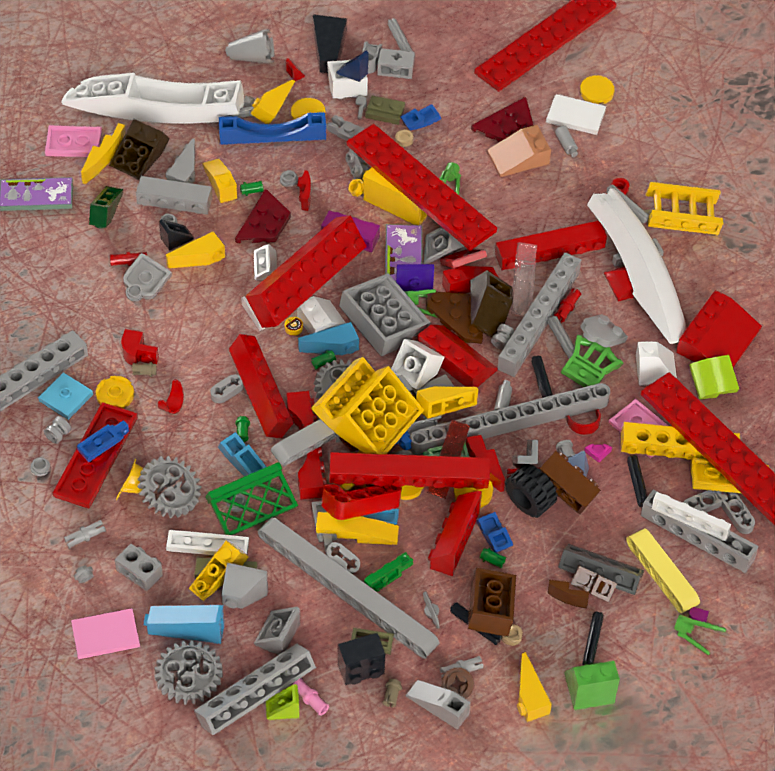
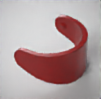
(175, 399)
(584, 429)

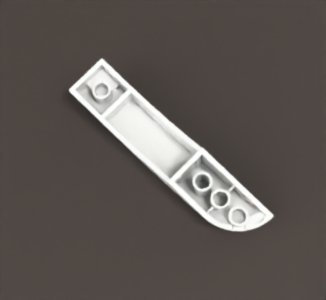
(156, 100)
(643, 263)

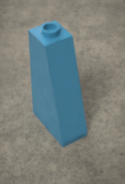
(187, 622)

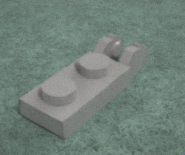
(346, 130)

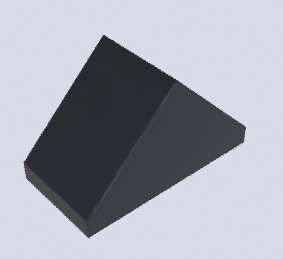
(174, 234)

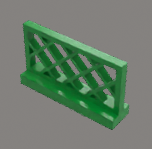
(243, 484)

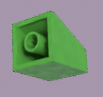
(592, 684)

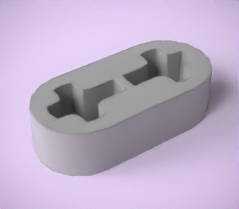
(226, 388)
(346, 554)

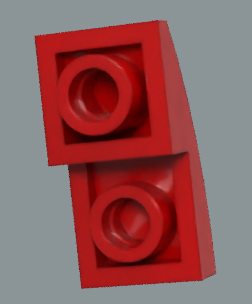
(304, 185)

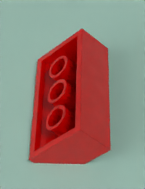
(460, 359)
(455, 533)

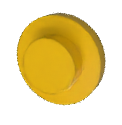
(356, 187)

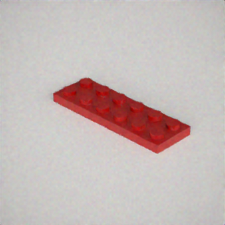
(83, 478)

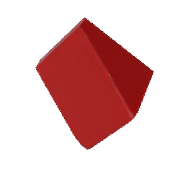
(293, 70)

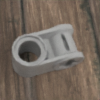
(374, 52)

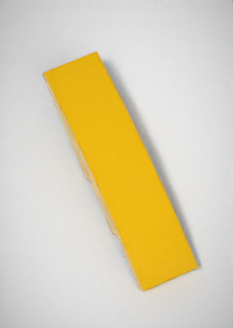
(102, 155)
(360, 528)

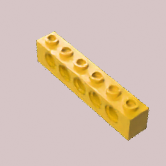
(652, 435)

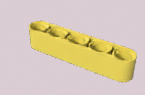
(663, 570)

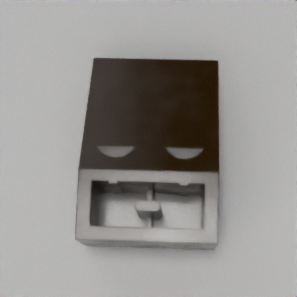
(139, 149)
(489, 302)

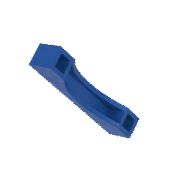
(239, 131)

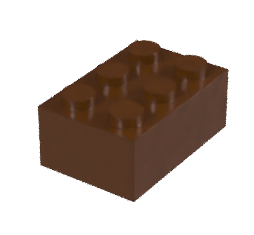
(570, 482)
(492, 602)

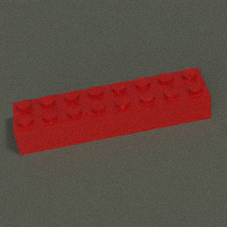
(306, 271)

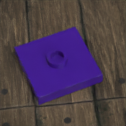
(415, 276)

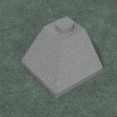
(439, 244)
(243, 586)

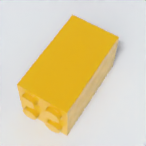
(387, 197)

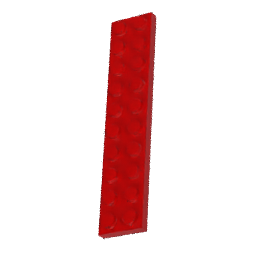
(542, 41)
(422, 187)
(714, 441)

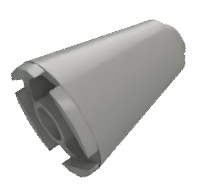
(252, 48)

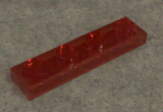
(452, 447)

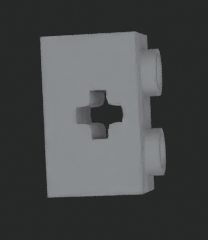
(396, 63)

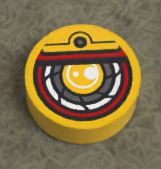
(293, 326)

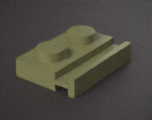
(385, 110)

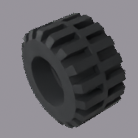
(531, 490)

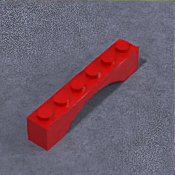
(310, 475)

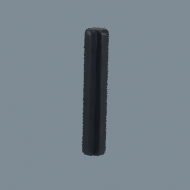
(541, 376)
(637, 479)
(463, 614)
(593, 638)

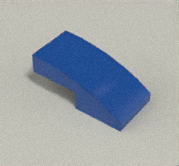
(422, 118)
(494, 532)

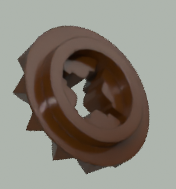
(462, 675)

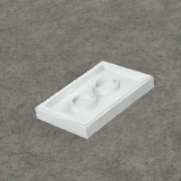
(576, 114)

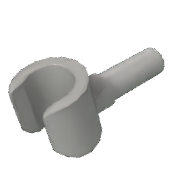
(361, 101)

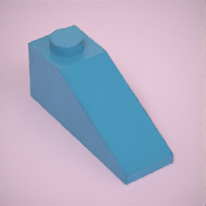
(339, 339)

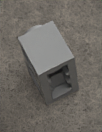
(136, 570)

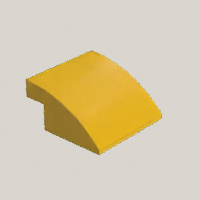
(368, 407)

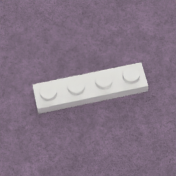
(691, 516)
(202, 542)

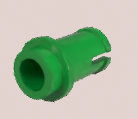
(249, 188)
(322, 359)
(242, 427)
(492, 557)

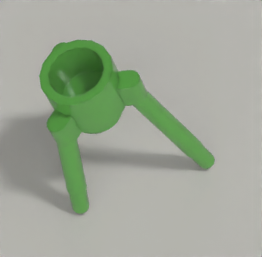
(452, 173)
(414, 296)
(686, 625)

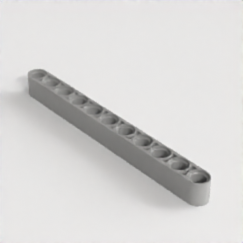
(517, 417)
(348, 587)

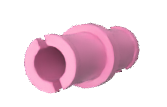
(311, 697)

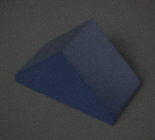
(355, 68)

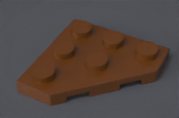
(454, 314)

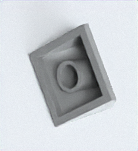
(279, 630)

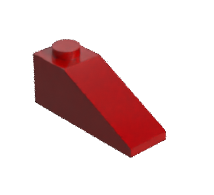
(459, 278)

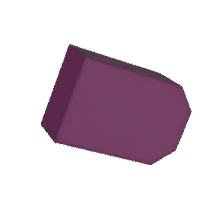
(698, 614)

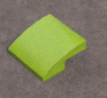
(714, 377)

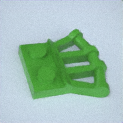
(585, 372)

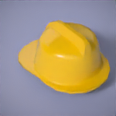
(132, 481)

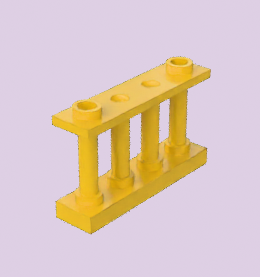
(681, 221)

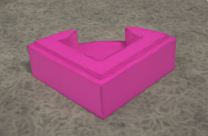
(598, 452)

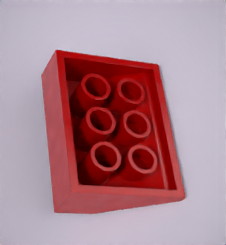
(718, 330)

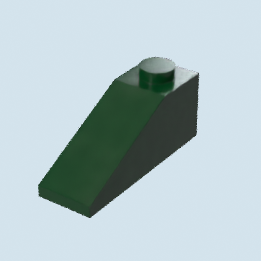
(104, 207)

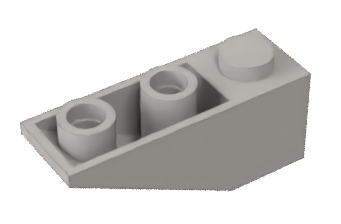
(184, 165)
(440, 702)

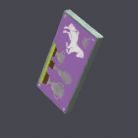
(36, 194)
(402, 246)

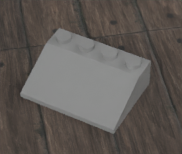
(383, 313)

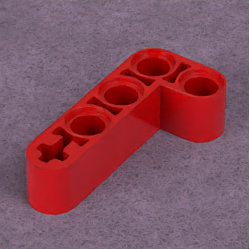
(359, 502)

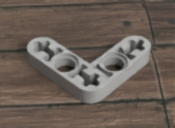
(721, 500)

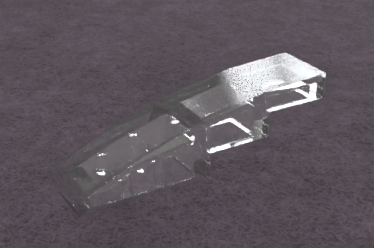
(524, 278)

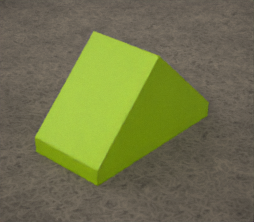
(283, 704)

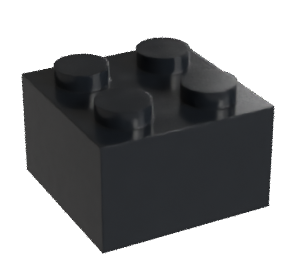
(361, 659)

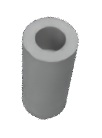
(567, 141)
(503, 395)

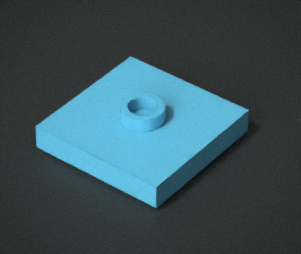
(65, 396)

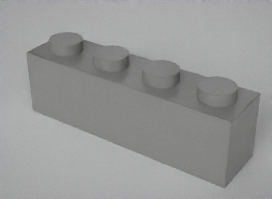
(174, 195)

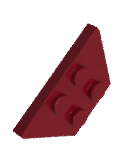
(505, 121)
(265, 220)

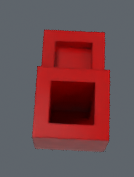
(135, 350)

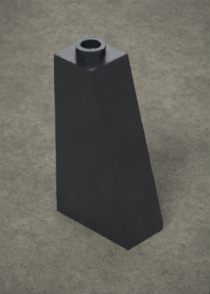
(329, 39)

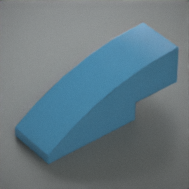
(240, 455)

